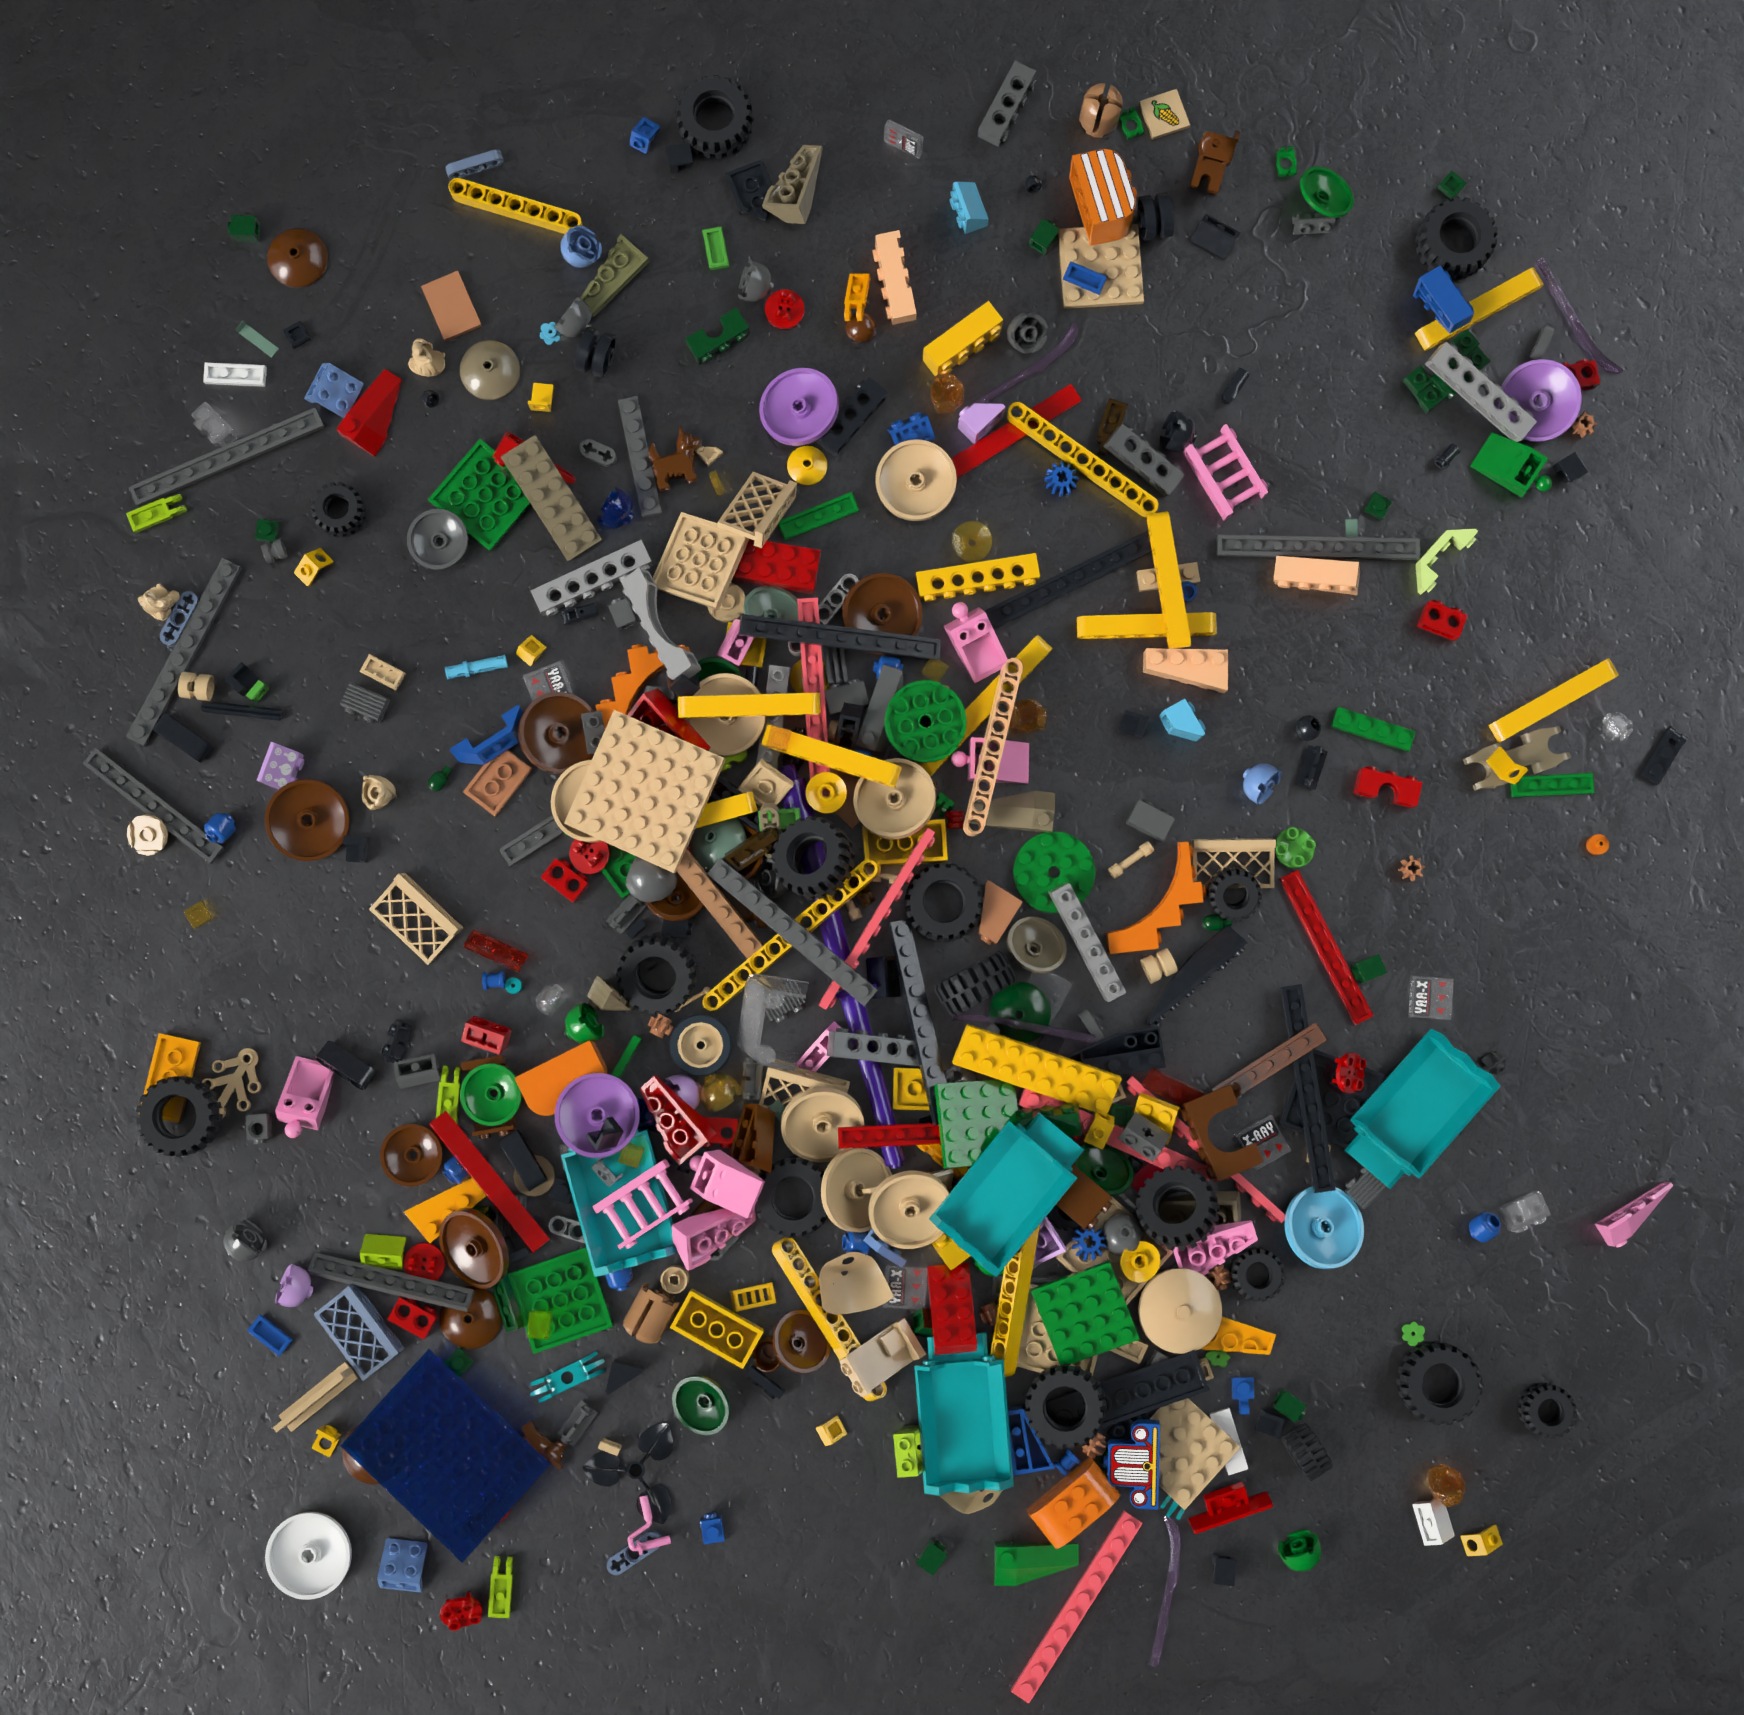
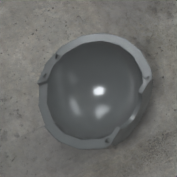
(650, 881)

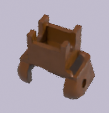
(1213, 160)

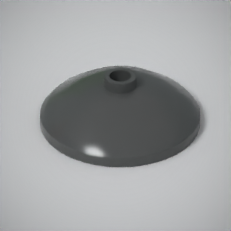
(426, 532)

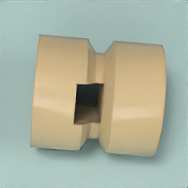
(193, 685)
(1159, 965)
(674, 1279)

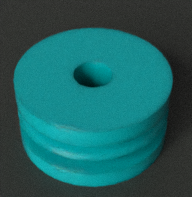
(518, 985)

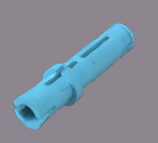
(469, 668)

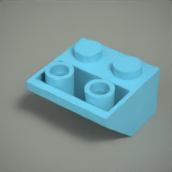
(968, 206)
(1181, 721)

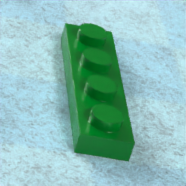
(1373, 729)

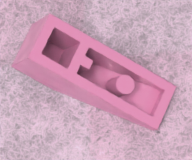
(816, 1054)

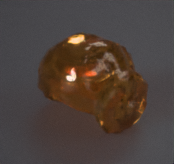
(946, 393)
(1028, 716)
(1446, 1485)

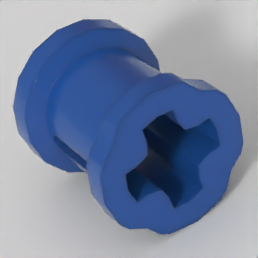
(493, 980)
(1066, 1462)

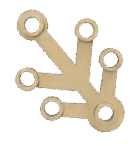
(234, 1080)

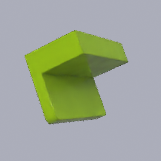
(383, 1251)

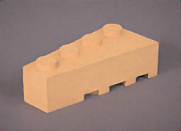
(894, 278)
(1317, 574)
(1190, 666)

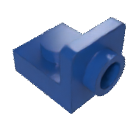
(643, 134)
(712, 1528)

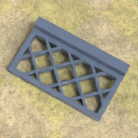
(374, 1322)

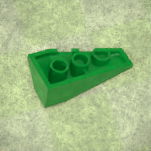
(1027, 1561)

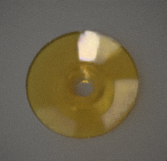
(972, 531)

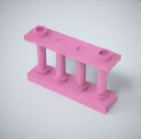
(1215, 489)
(624, 1194)

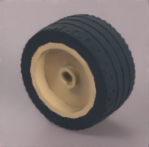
(716, 1040)

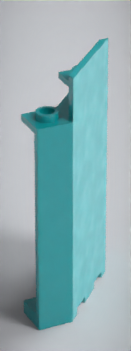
(1419, 1110)
(1008, 1191)
(597, 1228)
(963, 1421)

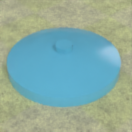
(1324, 1228)

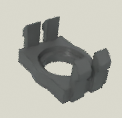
(599, 1168)

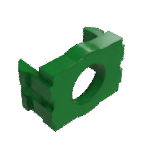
(1131, 115)
(1289, 154)
(946, 803)

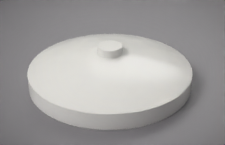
(308, 1555)

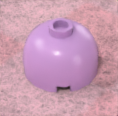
(685, 1088)
(294, 1287)

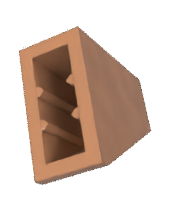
(997, 912)

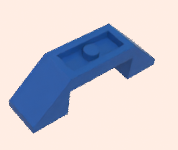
(493, 746)

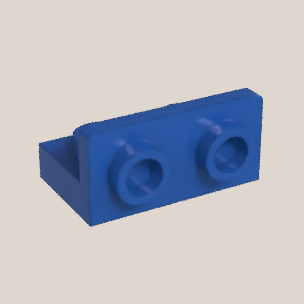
(915, 428)

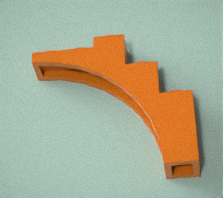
(626, 685)
(1182, 890)

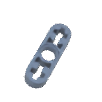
(474, 164)
(167, 629)
(632, 1561)

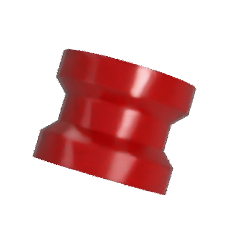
(955, 819)

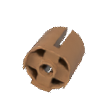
(1108, 107)
(650, 1314)

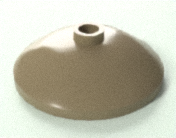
(491, 382)
(1040, 937)

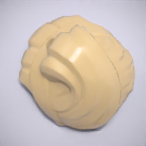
(425, 359)
(159, 601)
(377, 784)

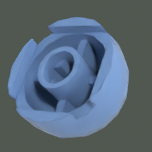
(580, 247)
(1259, 782)

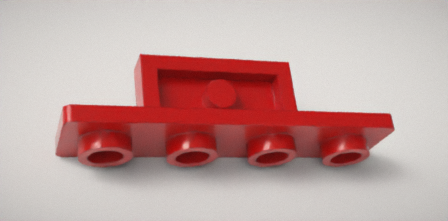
(1227, 1506)

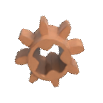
(1587, 420)
(1409, 873)
(660, 1026)
(1219, 1277)
(989, 1313)
(1095, 1446)

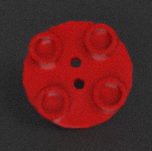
(787, 300)
(595, 862)
(1350, 1072)
(433, 1265)
(461, 1612)

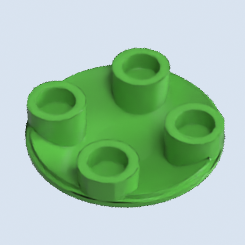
(1294, 847)

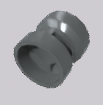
(274, 551)

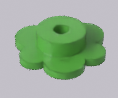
(1418, 1333)
(1217, 1358)

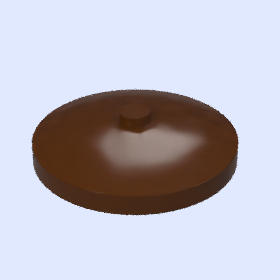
(883, 604)
(554, 732)
(307, 819)
(474, 1248)

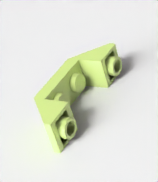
(1426, 576)

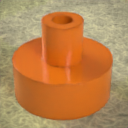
(1597, 844)

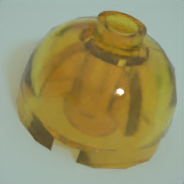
(718, 1091)

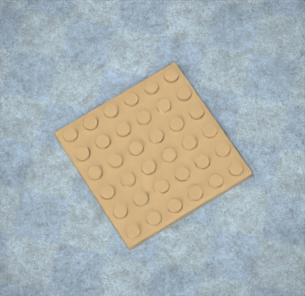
(644, 791)

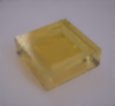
(716, 483)
(935, 670)
(778, 738)
(197, 915)
(631, 1155)

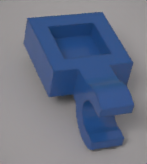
(1243, 1390)

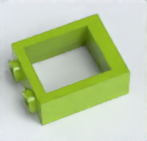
(906, 1451)

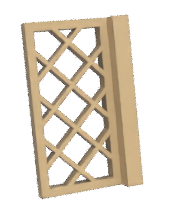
(765, 525)
(1235, 845)
(423, 902)
(801, 1077)
(316, 1397)

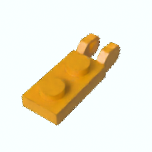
(856, 295)

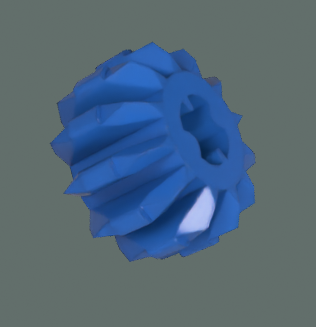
(1068, 482)
(1083, 1246)

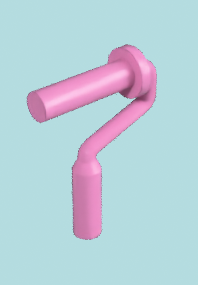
(648, 1518)

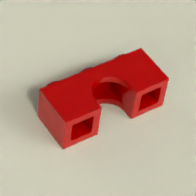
(1405, 789)

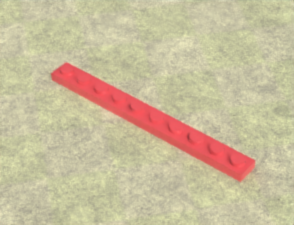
(813, 681)
(882, 912)
(1166, 1158)
(1241, 1185)
(1076, 1606)

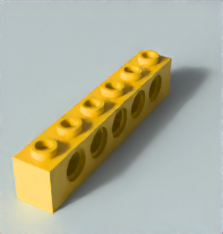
(1027, 563)

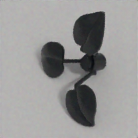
(655, 1442)

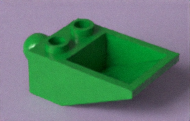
(1507, 462)

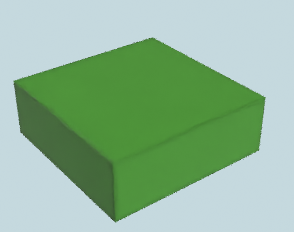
(257, 691)

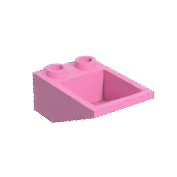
(979, 645)
(1013, 763)
(304, 1096)
(725, 1182)

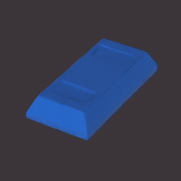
(1084, 278)
(269, 1335)

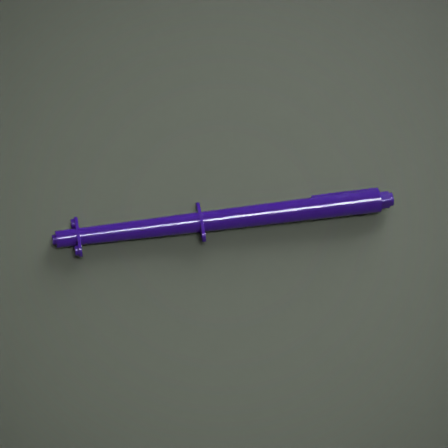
(836, 940)

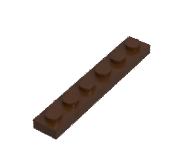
(1275, 1060)

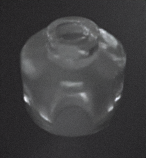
(1617, 726)
(550, 999)

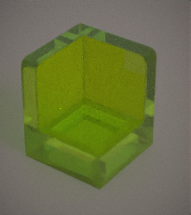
(540, 1324)

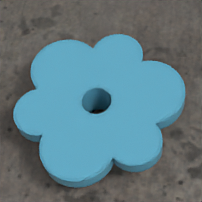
(549, 338)

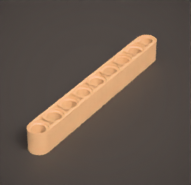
(998, 738)

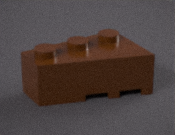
(754, 1138)

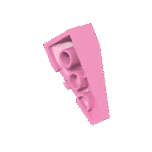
(1625, 1221)
(705, 1233)
(1220, 1245)

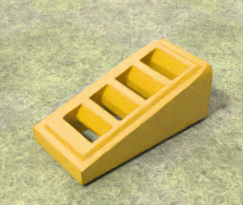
(735, 1301)

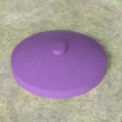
(1548, 393)
(799, 406)
(585, 1107)

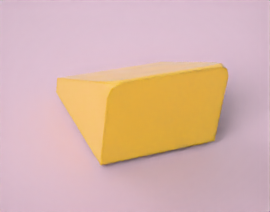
(530, 650)
(831, 1431)

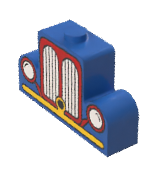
(1136, 1463)

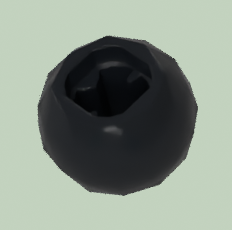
(1308, 727)

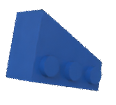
(1444, 299)
(1026, 1448)

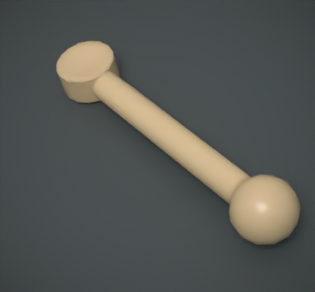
(705, 991)

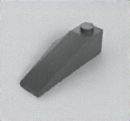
(873, 730)

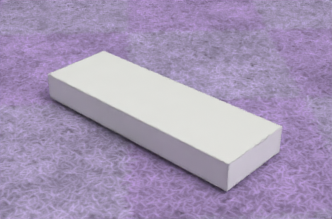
(235, 374)
(1225, 1421)

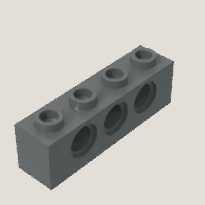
(1017, 75)
(1133, 459)

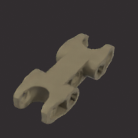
(1532, 752)

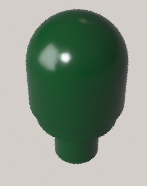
(439, 779)
(1215, 922)

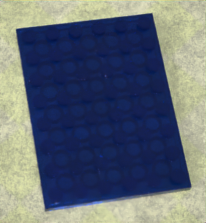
(445, 1455)

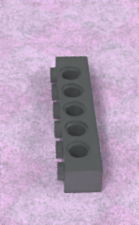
(838, 1047)

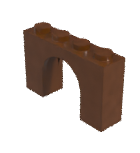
(1219, 1163)

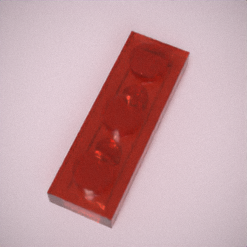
(496, 951)
(1170, 1087)

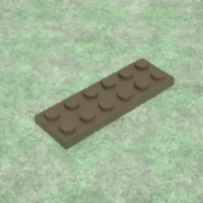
(551, 497)

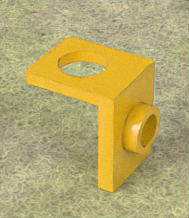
(541, 397)
(310, 566)
(1504, 766)
(1100, 1130)
(329, 1433)
(1486, 1541)

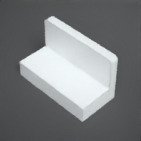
(1433, 1522)

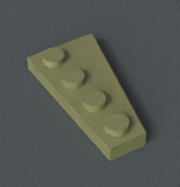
(619, 269)

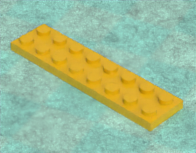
(1036, 1069)

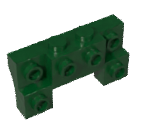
(1432, 390)

